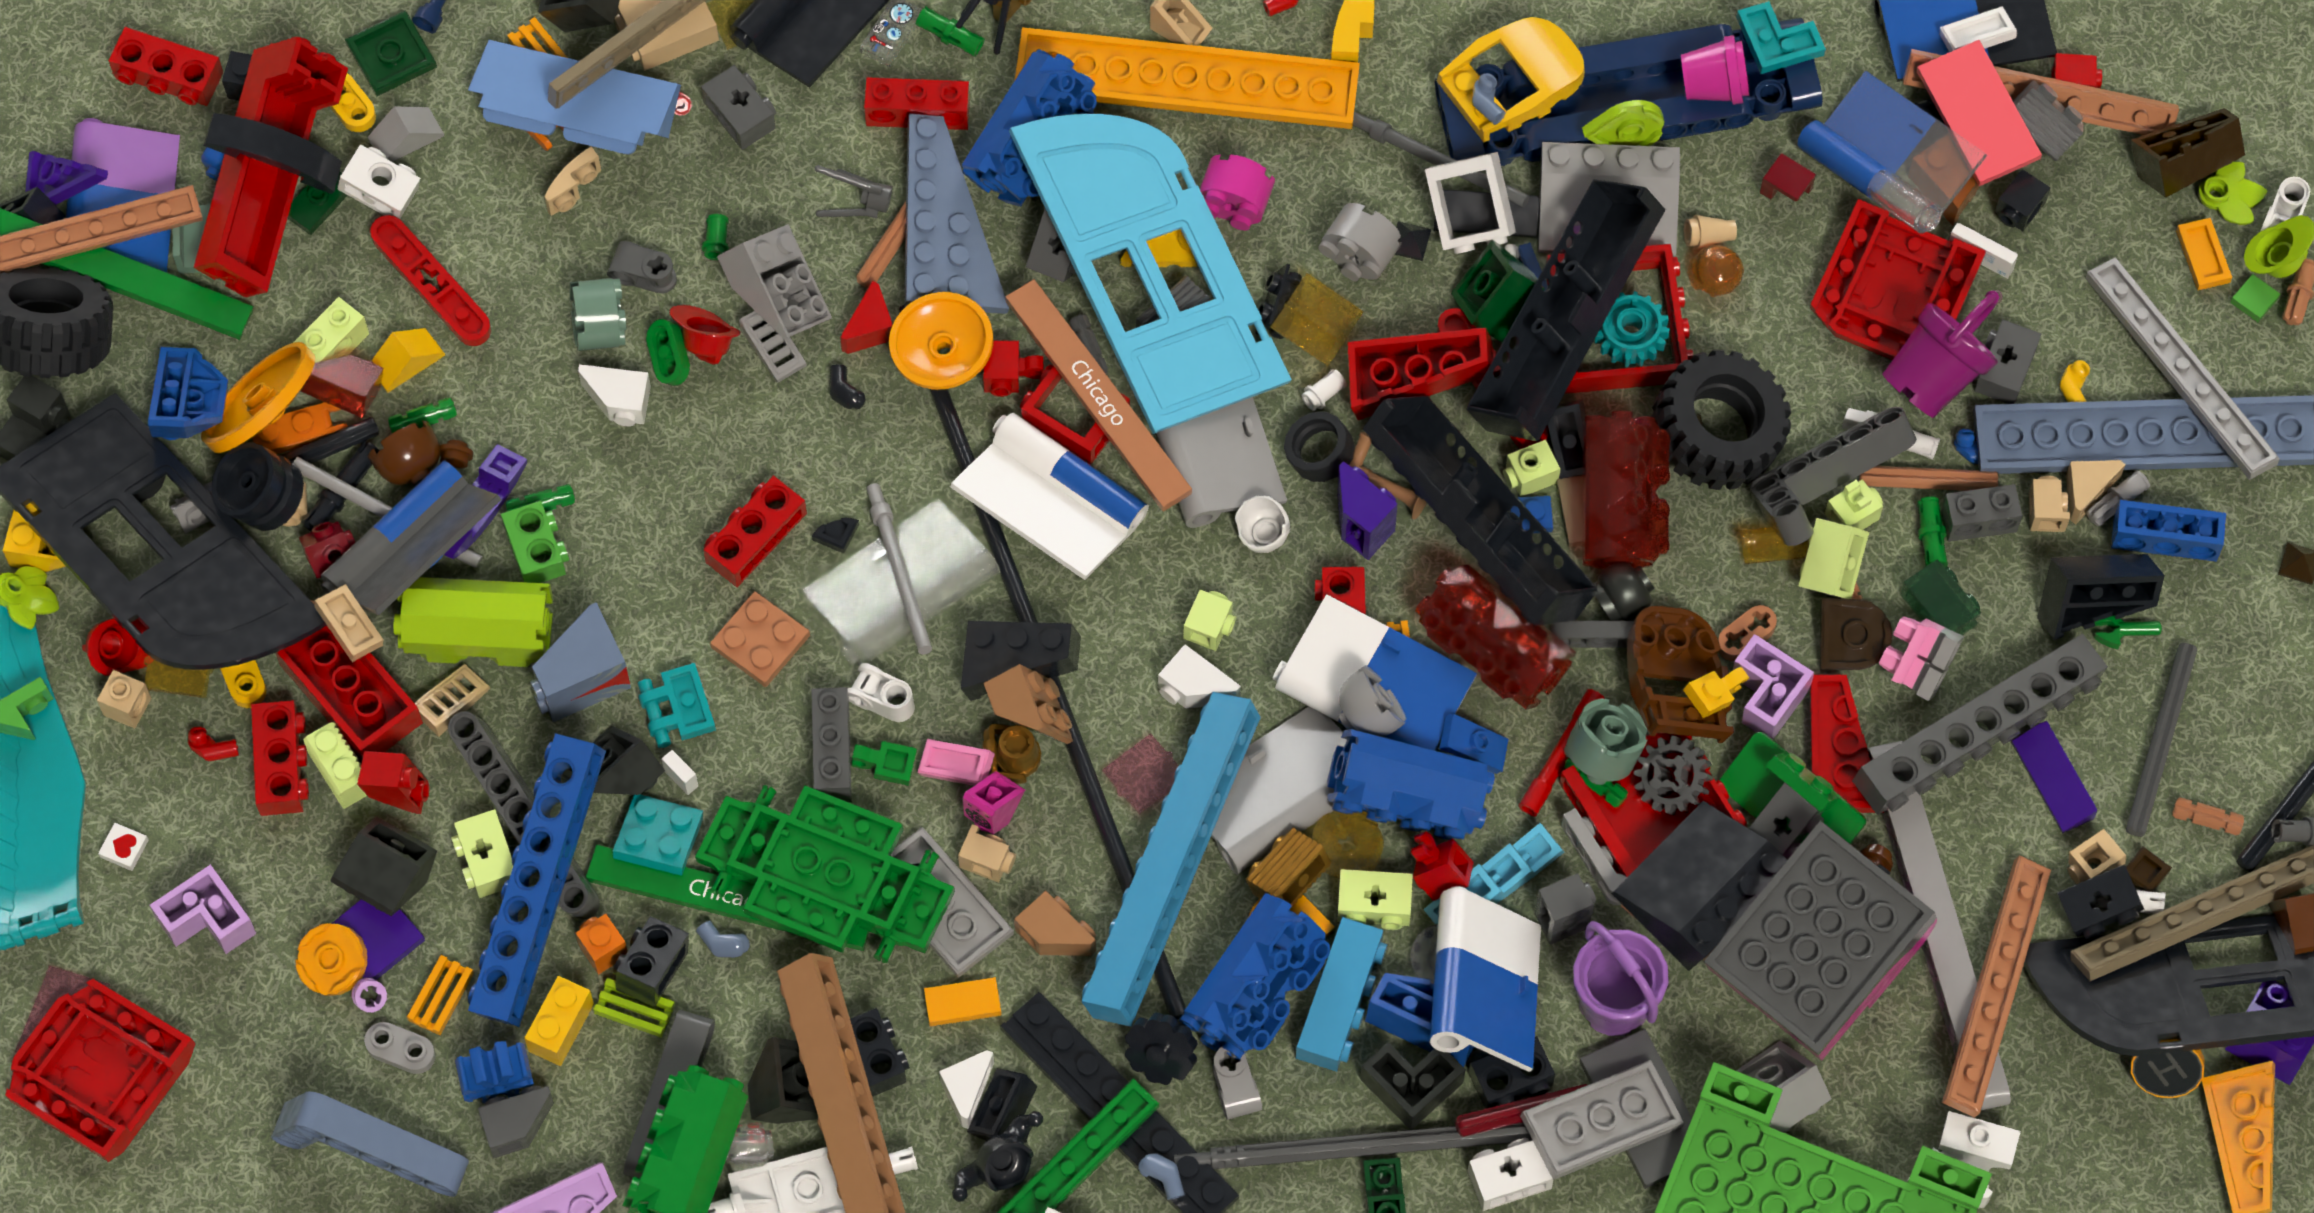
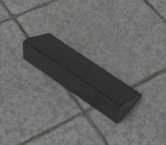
(1475, 213)

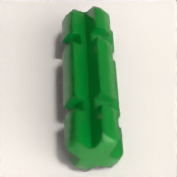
(444, 409)
(563, 495)
(1614, 793)

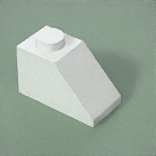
(617, 392)
(1192, 680)

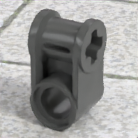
(638, 265)

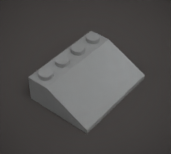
(1571, 167)

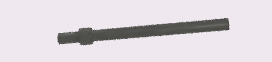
(1384, 133)

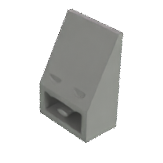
(776, 281)

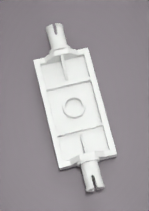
(794, 1185)

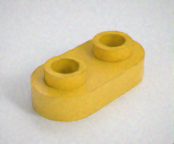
(354, 102)
(244, 673)

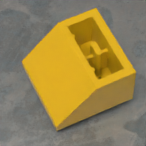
(25, 547)

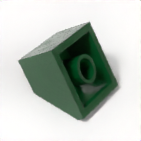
(1494, 290)

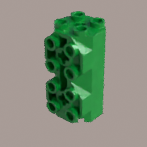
(688, 1144)

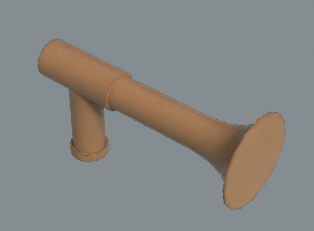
(1404, 494)

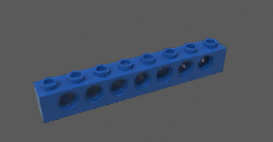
(543, 898)

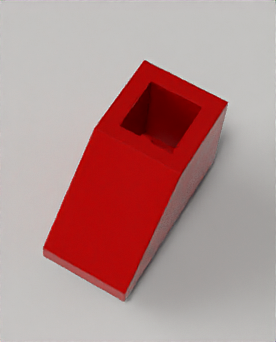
(393, 781)

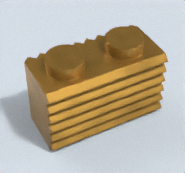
(1289, 867)

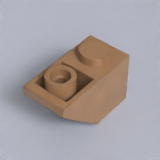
(1053, 930)

